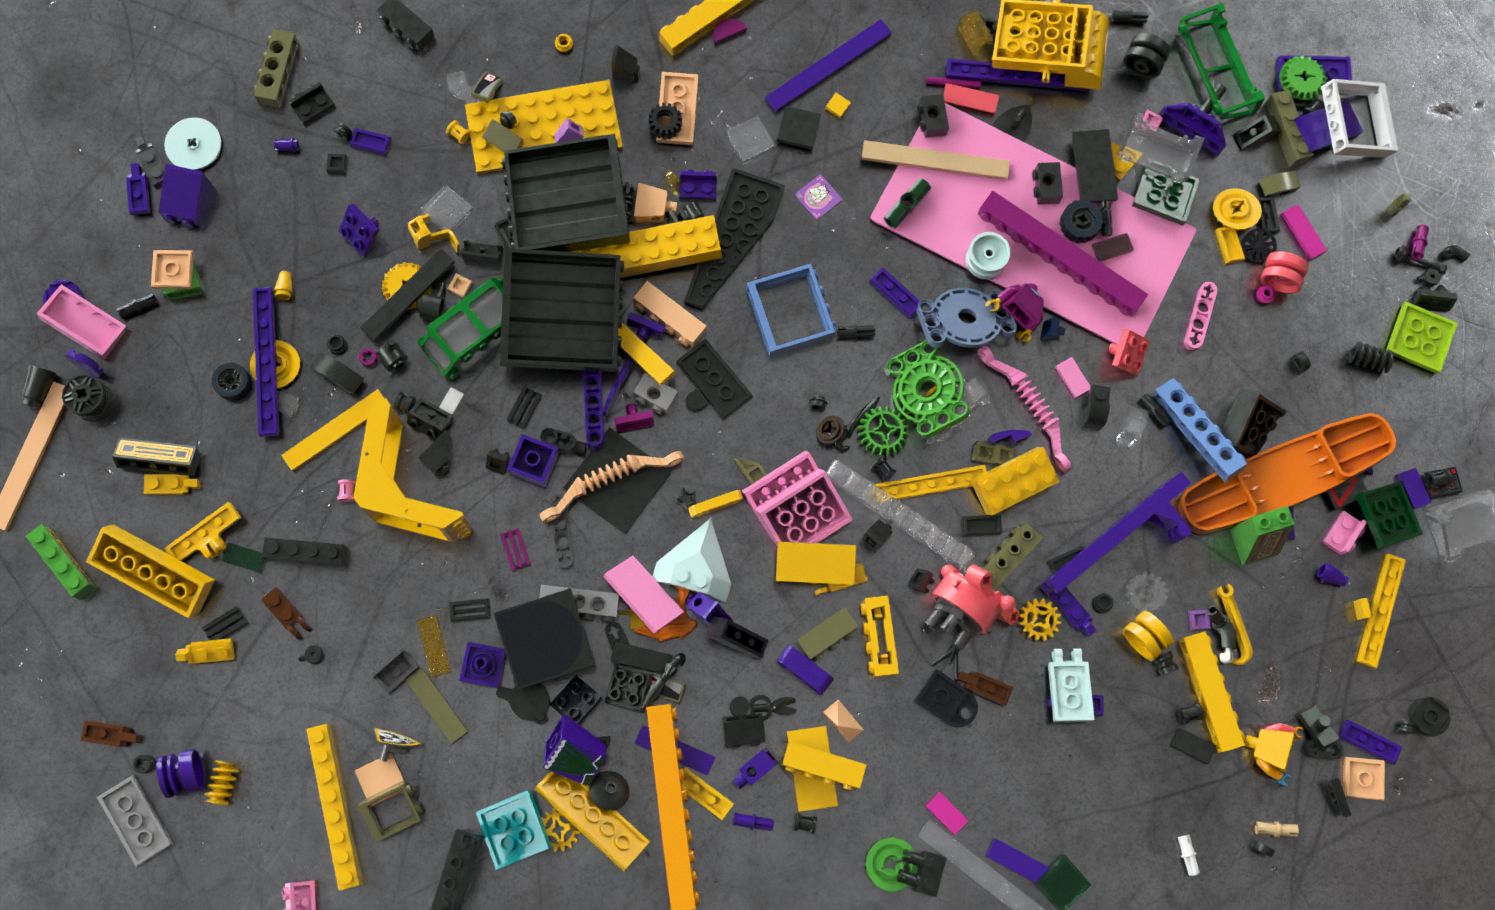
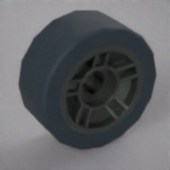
(225, 374)

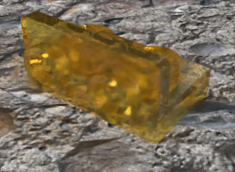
(974, 32)

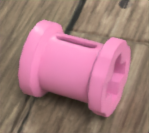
(346, 490)

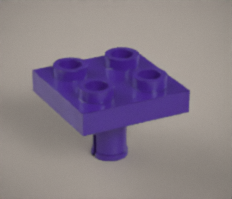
(359, 229)
(483, 665)

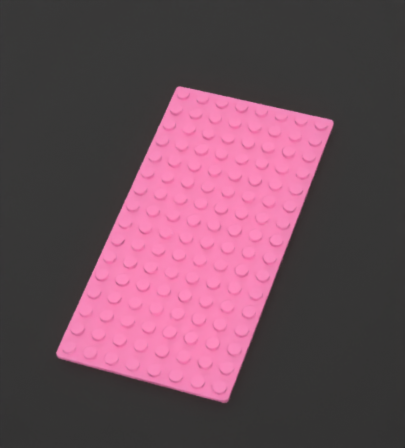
(949, 222)

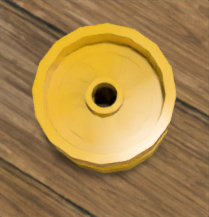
(1148, 635)

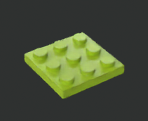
(1421, 337)

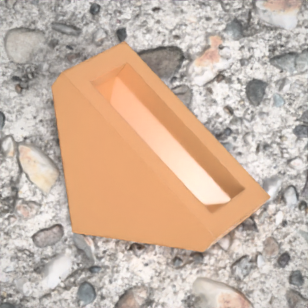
(843, 721)

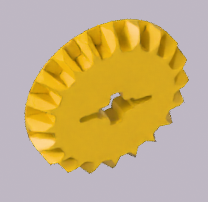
(1231, 199)
(396, 276)
(288, 360)

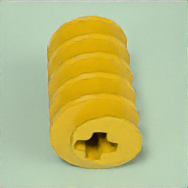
(221, 783)

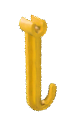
(1236, 620)

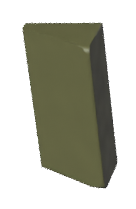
(502, 137)

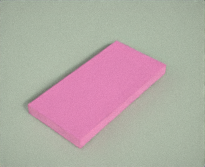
(643, 594)

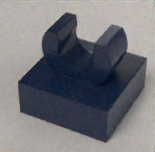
(1052, 329)

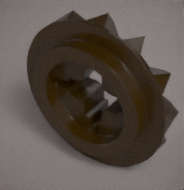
(826, 426)

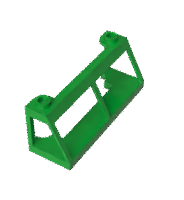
(1252, 99)

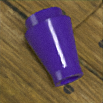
(1331, 574)

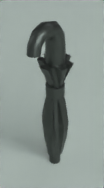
(850, 427)
(656, 689)

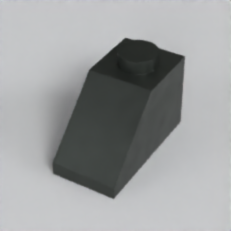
(624, 65)
(1257, 131)
(438, 455)
(877, 534)

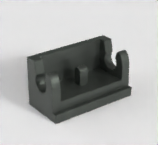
(482, 252)

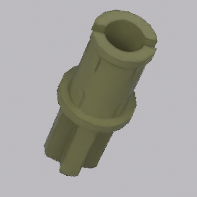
(1399, 204)

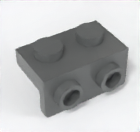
(394, 670)

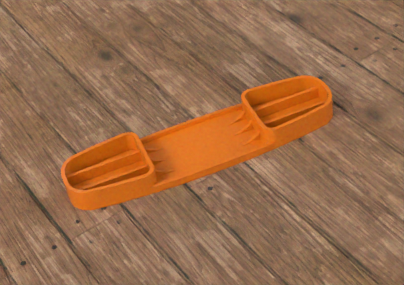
(1288, 473)

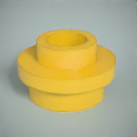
(564, 38)

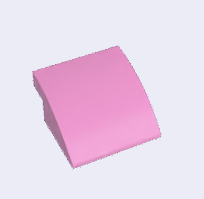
(797, 502)

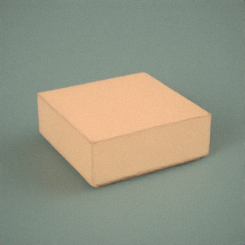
(460, 286)

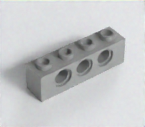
(590, 597)

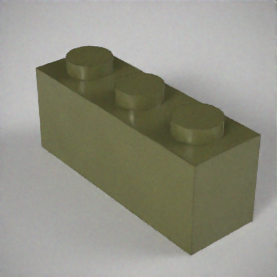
(827, 635)

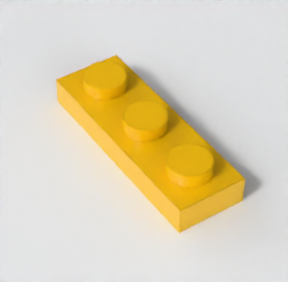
(706, 795)

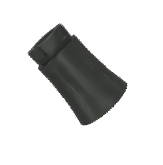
(36, 386)

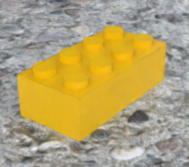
(1014, 480)

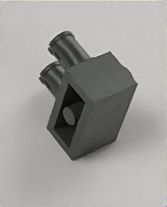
(928, 874)

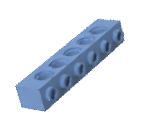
(1200, 439)

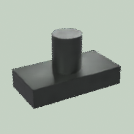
(1318, 727)

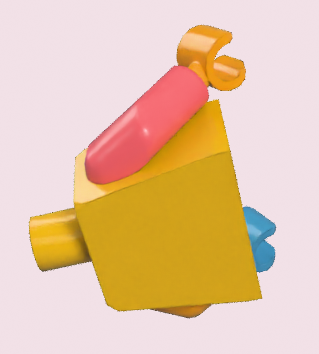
(1274, 749)

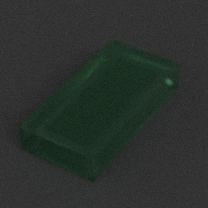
(243, 557)

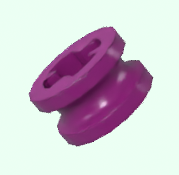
(367, 351)

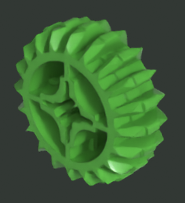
(890, 429)

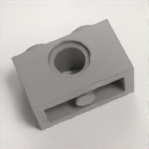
(647, 386)

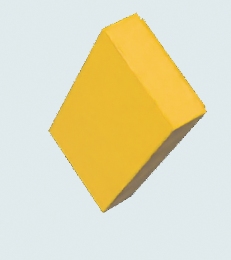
(1230, 245)

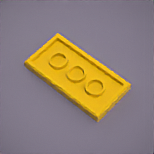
(815, 563)
(812, 793)

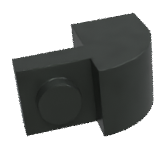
(1098, 407)

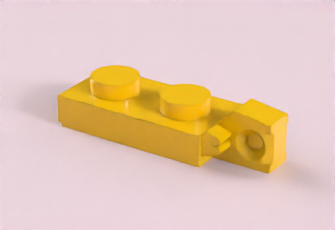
(169, 484)
(207, 651)

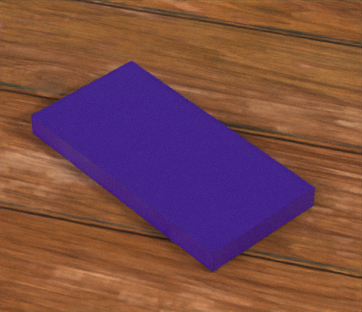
(1335, 66)
(1315, 127)

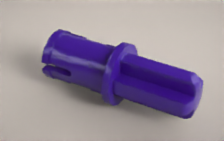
(753, 822)

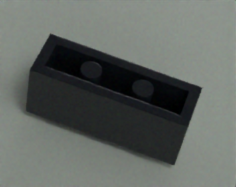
(737, 637)

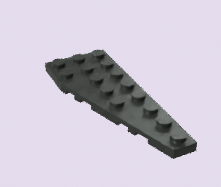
(740, 220)

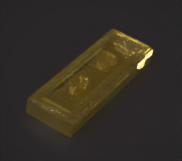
(433, 646)

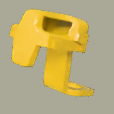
(424, 237)

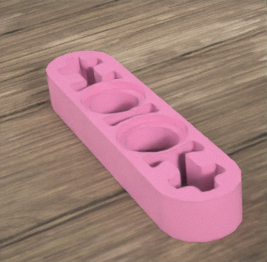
(1204, 317)

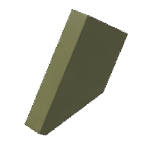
(751, 470)

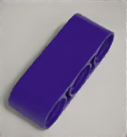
(805, 669)

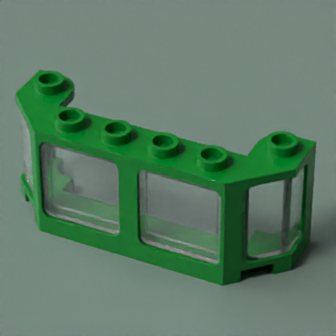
(464, 329)

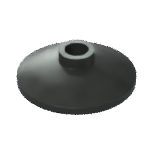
(608, 799)

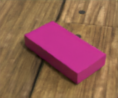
(947, 813)

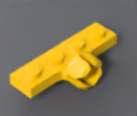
(205, 535)

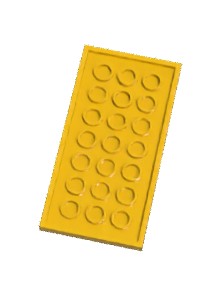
(541, 116)

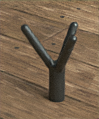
(954, 656)

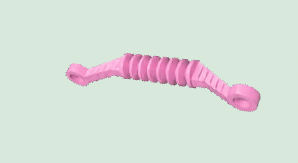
(1051, 425)

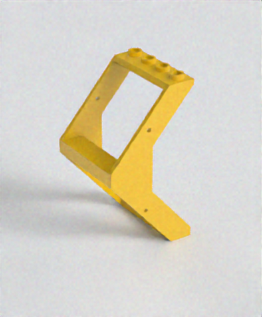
(379, 493)

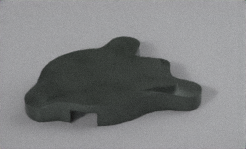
(527, 703)

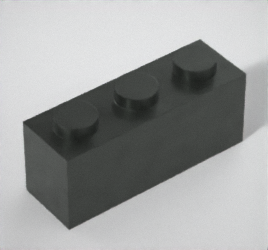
(405, 24)

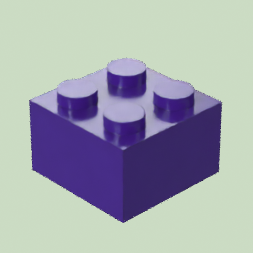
(533, 460)

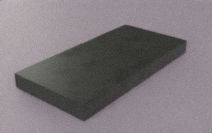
(1094, 165)
(714, 379)

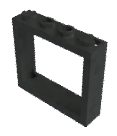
(457, 870)

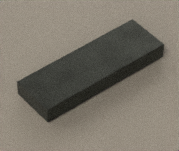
(640, 657)

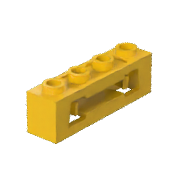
(884, 669)

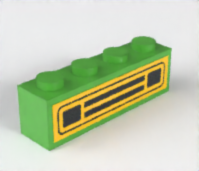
(60, 561)

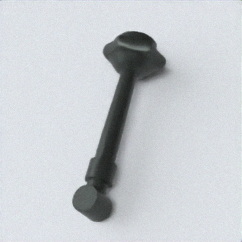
(1402, 253)

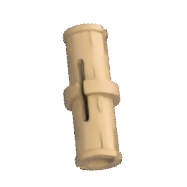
(1276, 829)

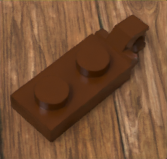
(986, 687)
(108, 734)

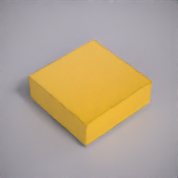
(838, 105)
(1362, 609)

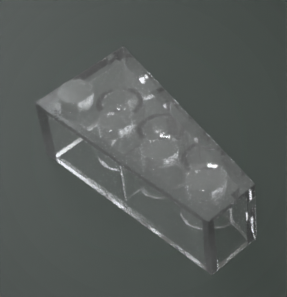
(975, 394)

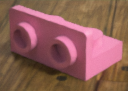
(1344, 533)
(299, 895)

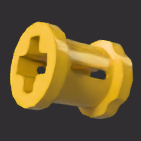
(464, 133)

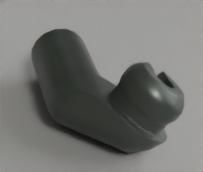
(1455, 250)

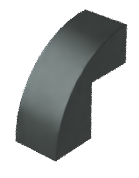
(336, 372)

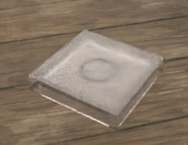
(750, 139)
(447, 209)

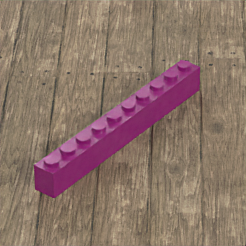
(1062, 254)

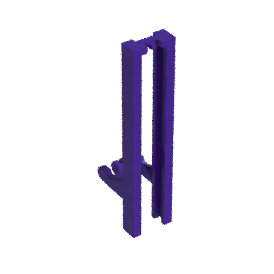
(1153, 509)

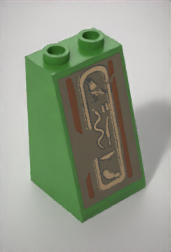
(1262, 535)

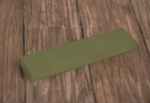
(436, 705)

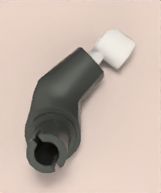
(1226, 630)

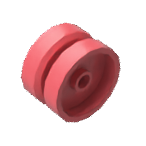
(1284, 272)

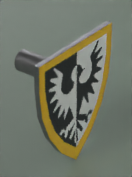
(393, 742)

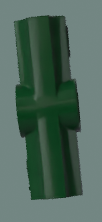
(900, 210)

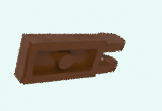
(284, 611)

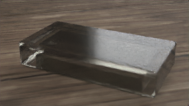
(1112, 247)

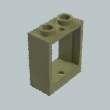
(371, 820)

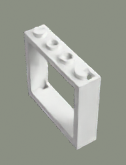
(1380, 116)

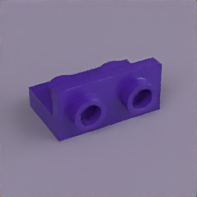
(698, 185)

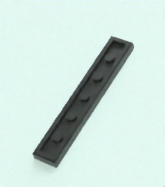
(407, 294)

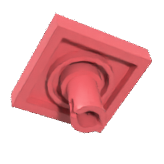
(1129, 352)

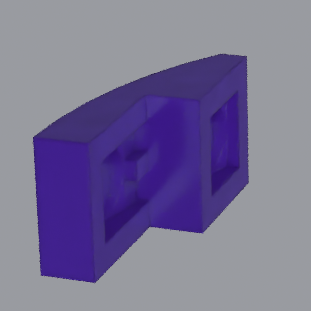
(1013, 436)

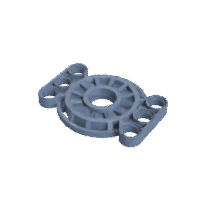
(954, 330)

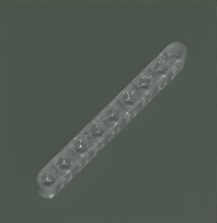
(900, 515)

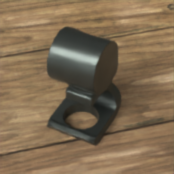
(690, 212)

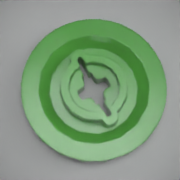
(1291, 78)
(878, 858)

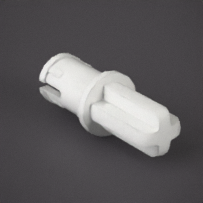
(1189, 855)

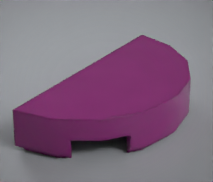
(728, 28)

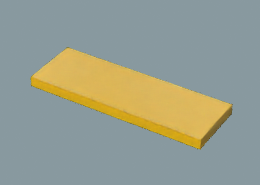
(604, 828)

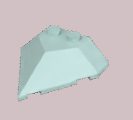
(696, 565)

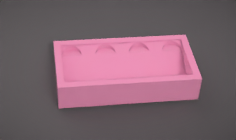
(82, 322)

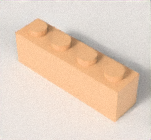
(670, 314)

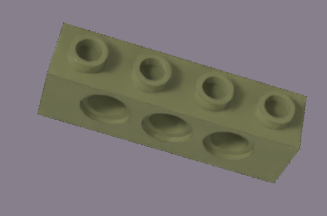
(274, 94)

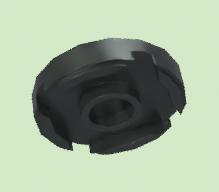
(1431, 716)

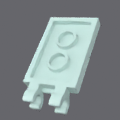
(1070, 688)

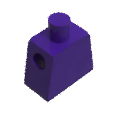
(703, 607)
(762, 762)

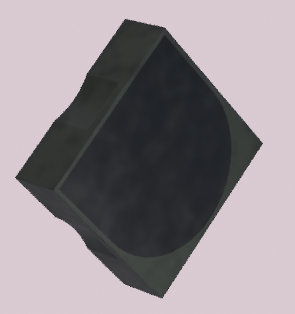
(544, 638)

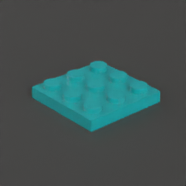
(513, 829)

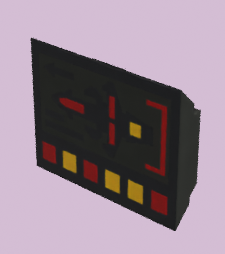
(1444, 489)

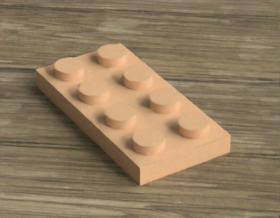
(681, 91)

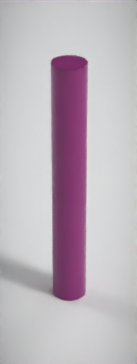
(963, 83)

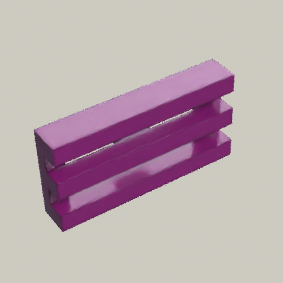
(510, 534)

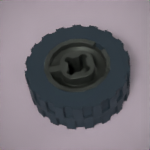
(1081, 221)

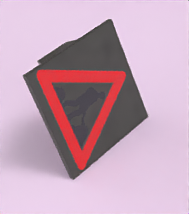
(1346, 492)

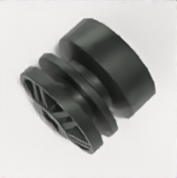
(92, 407)

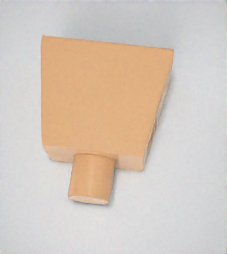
(652, 204)

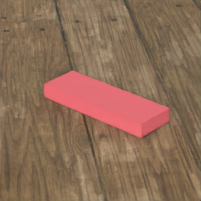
(970, 98)

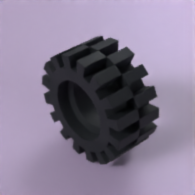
(669, 111)

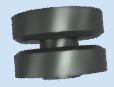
(1147, 55)

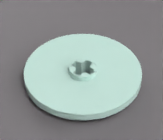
(193, 130)

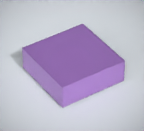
(1199, 620)

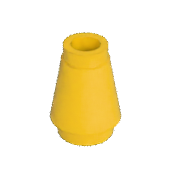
(283, 287)

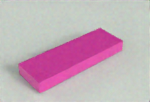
(1304, 232)

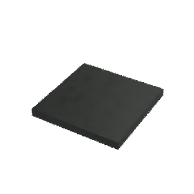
(626, 497)

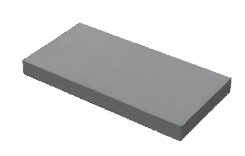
(135, 821)

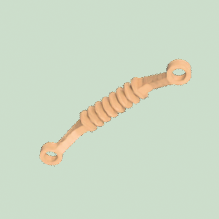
(633, 462)

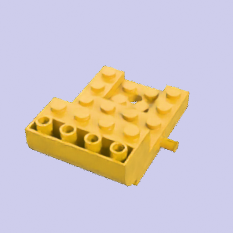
(1052, 40)

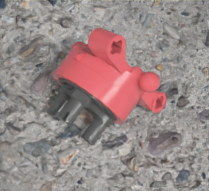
(969, 603)

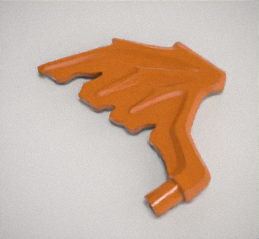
(679, 628)

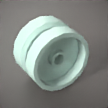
(987, 255)

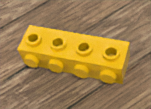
(823, 765)

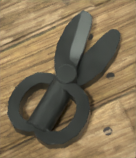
(776, 706)

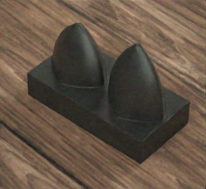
(1439, 299)

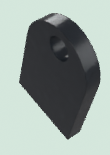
(946, 699)

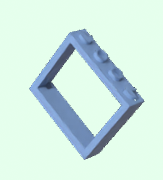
(818, 294)

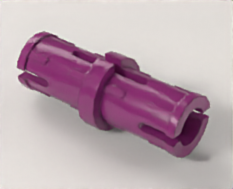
(1419, 242)

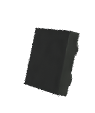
(798, 127)
(628, 687)

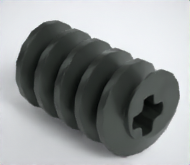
(1371, 355)

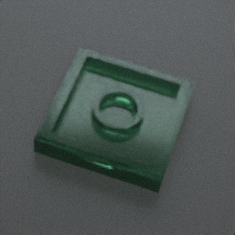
(1063, 883)

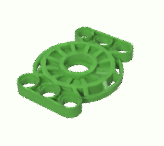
(928, 369)

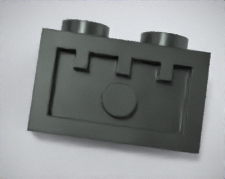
(311, 103)
(429, 418)

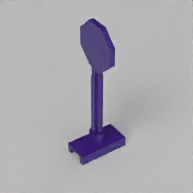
(644, 327)

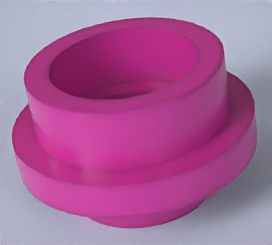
(1262, 297)

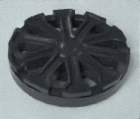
(1258, 245)

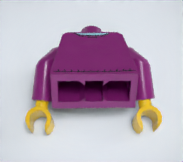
(1023, 305)

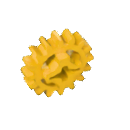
(1044, 625)
(567, 827)

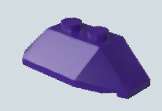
(1193, 121)

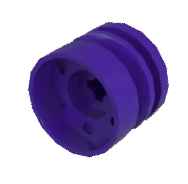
(180, 773)

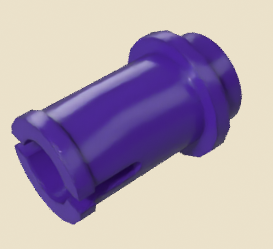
(286, 145)

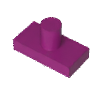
(633, 419)

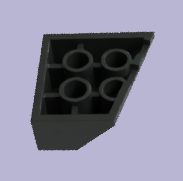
(1251, 421)

